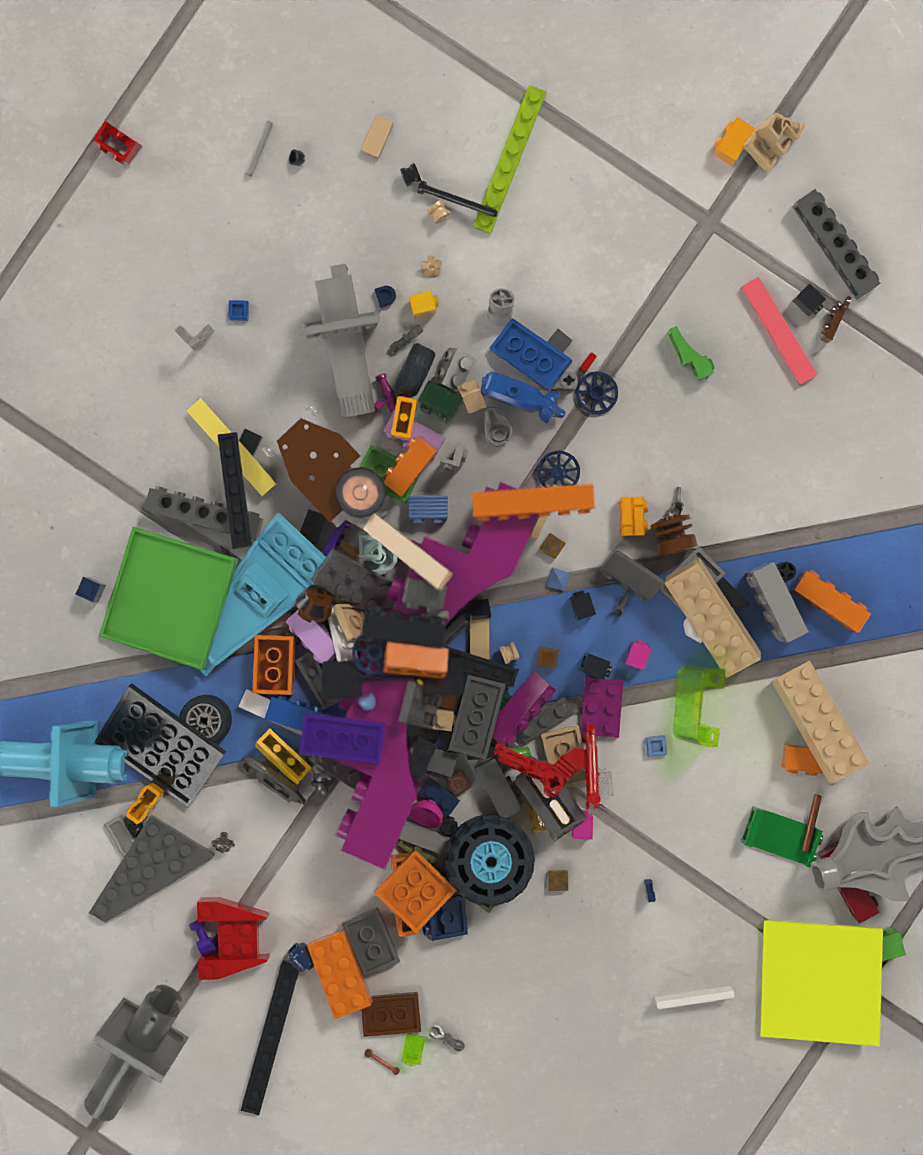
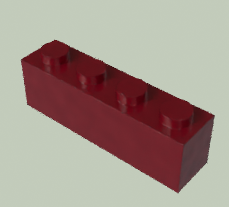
(858, 901)

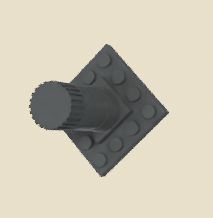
(138, 1043)

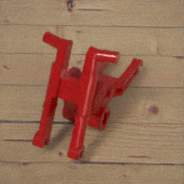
(562, 770)

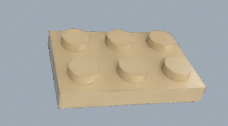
(559, 743)

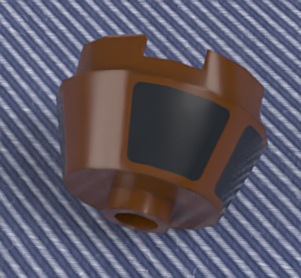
(314, 604)

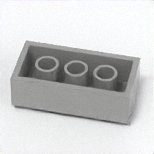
(776, 602)

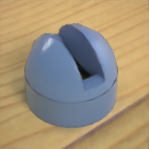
(367, 702)

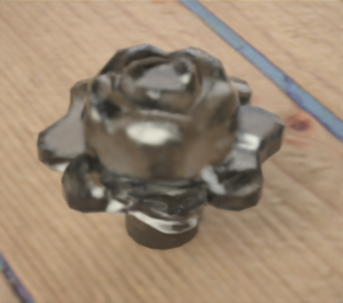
(222, 843)

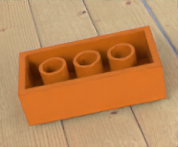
(340, 974)

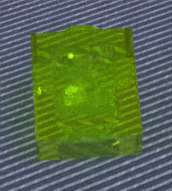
(413, 1049)

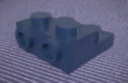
(448, 920)

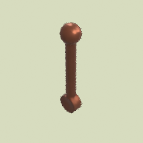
(368, 1053)

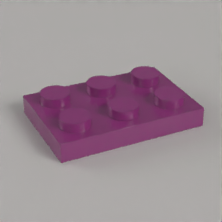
(602, 706)

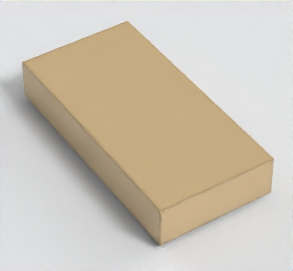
(377, 137)

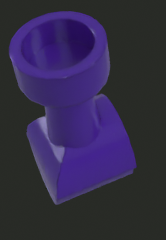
(205, 944)

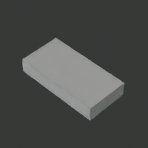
(120, 834)

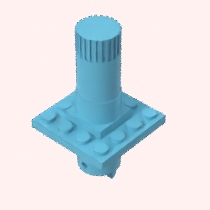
(70, 762)

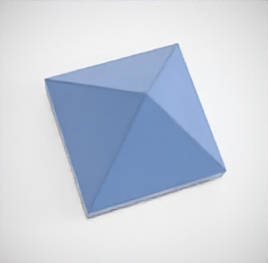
(558, 579)

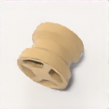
(439, 212)
(509, 653)

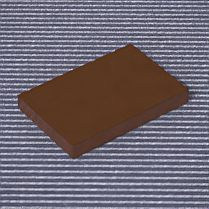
(392, 1014)

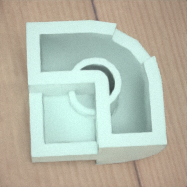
(375, 555)

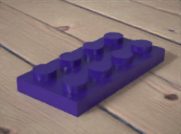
(342, 738)

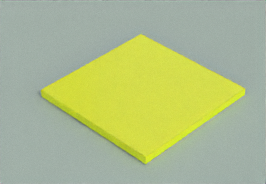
(821, 982)

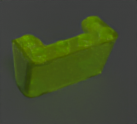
(688, 704)

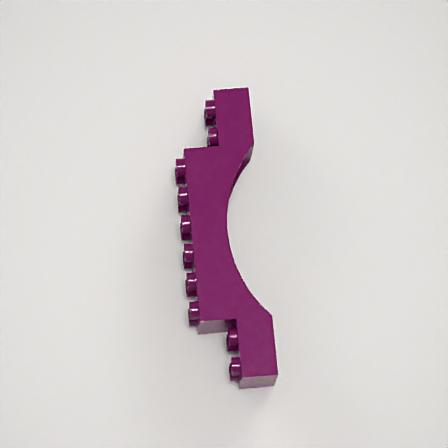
(387, 787)

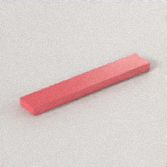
(779, 330)

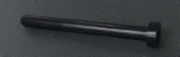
(424, 188)

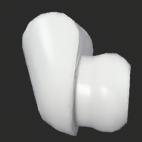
(690, 631)

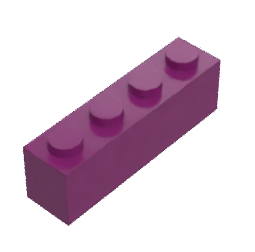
(521, 709)

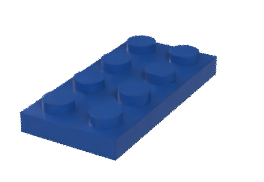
(531, 354)

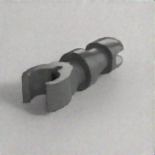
(406, 338)
(447, 1039)

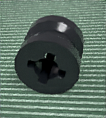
(410, 174)
(789, 570)

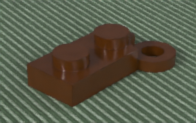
(836, 314)

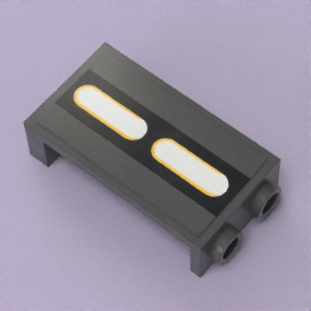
(557, 813)

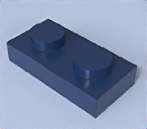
(444, 799)

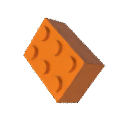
(274, 664)

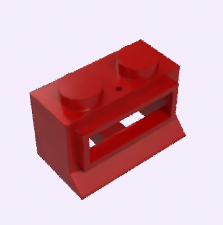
(107, 130)

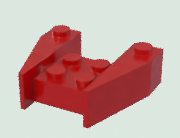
(236, 937)

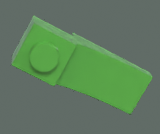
(700, 365)

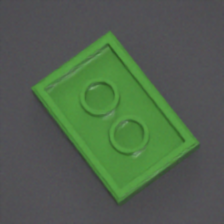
(380, 462)

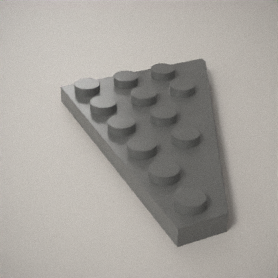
(151, 863)

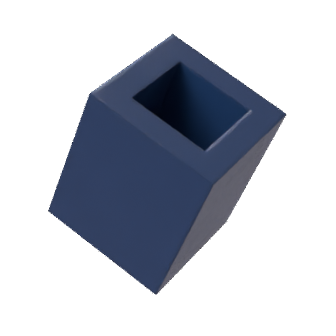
(90, 589)

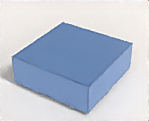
(656, 745)

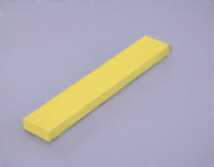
(213, 426)

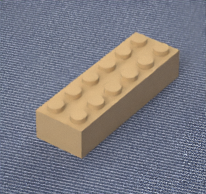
(712, 617)
(820, 722)

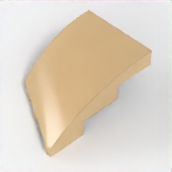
(772, 139)

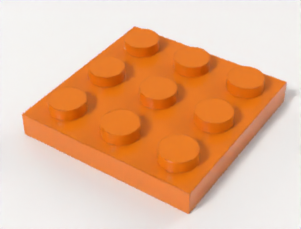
(415, 891)

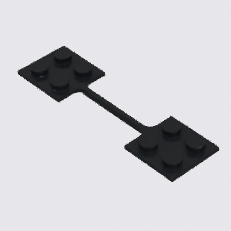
(345, 680)

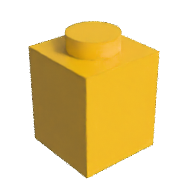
(423, 304)

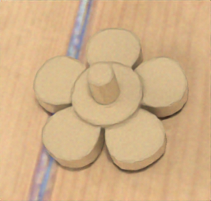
(431, 265)

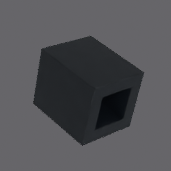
(809, 300)
(582, 605)

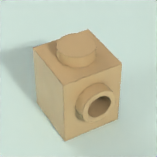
(471, 396)
(445, 720)

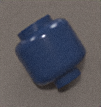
(300, 957)

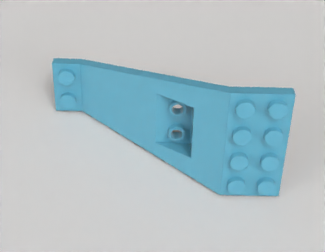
(277, 571)

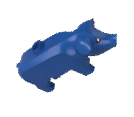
(521, 396)

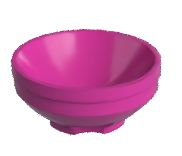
(426, 814)

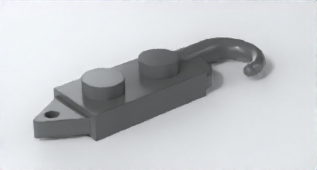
(274, 781)

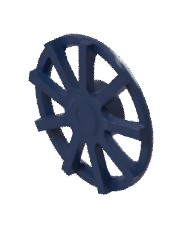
(596, 393)
(558, 470)
(373, 652)

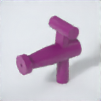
(388, 394)

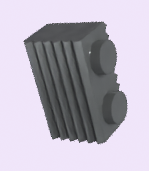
(424, 594)

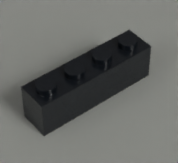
(403, 627)

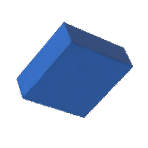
(238, 310)

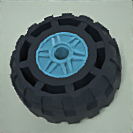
(467, 857)

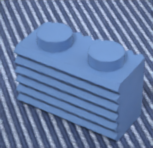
(428, 508)

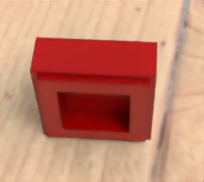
(587, 363)

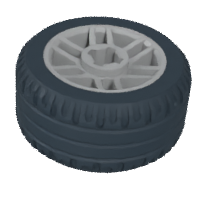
(415, 369)
(208, 707)

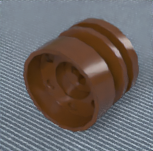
(673, 534)

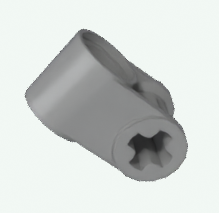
(562, 386)

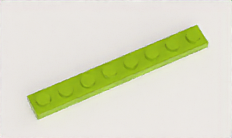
(511, 156)

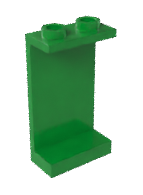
(780, 836)

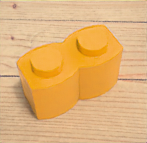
(146, 800)

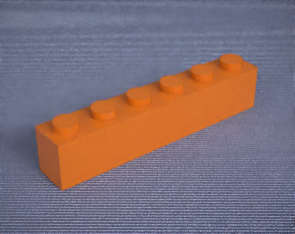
(533, 501)

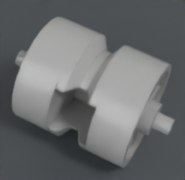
(500, 306)

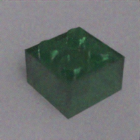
(440, 402)

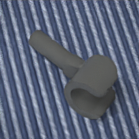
(677, 504)
(621, 605)

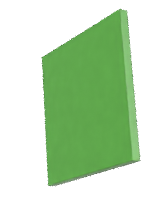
(168, 598)

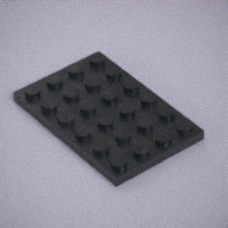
(161, 745)

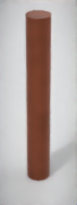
(811, 823)

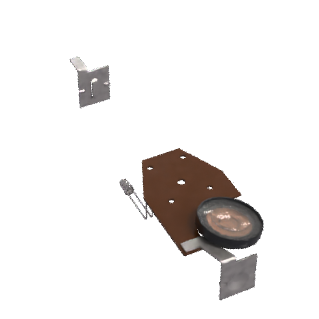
(335, 490)

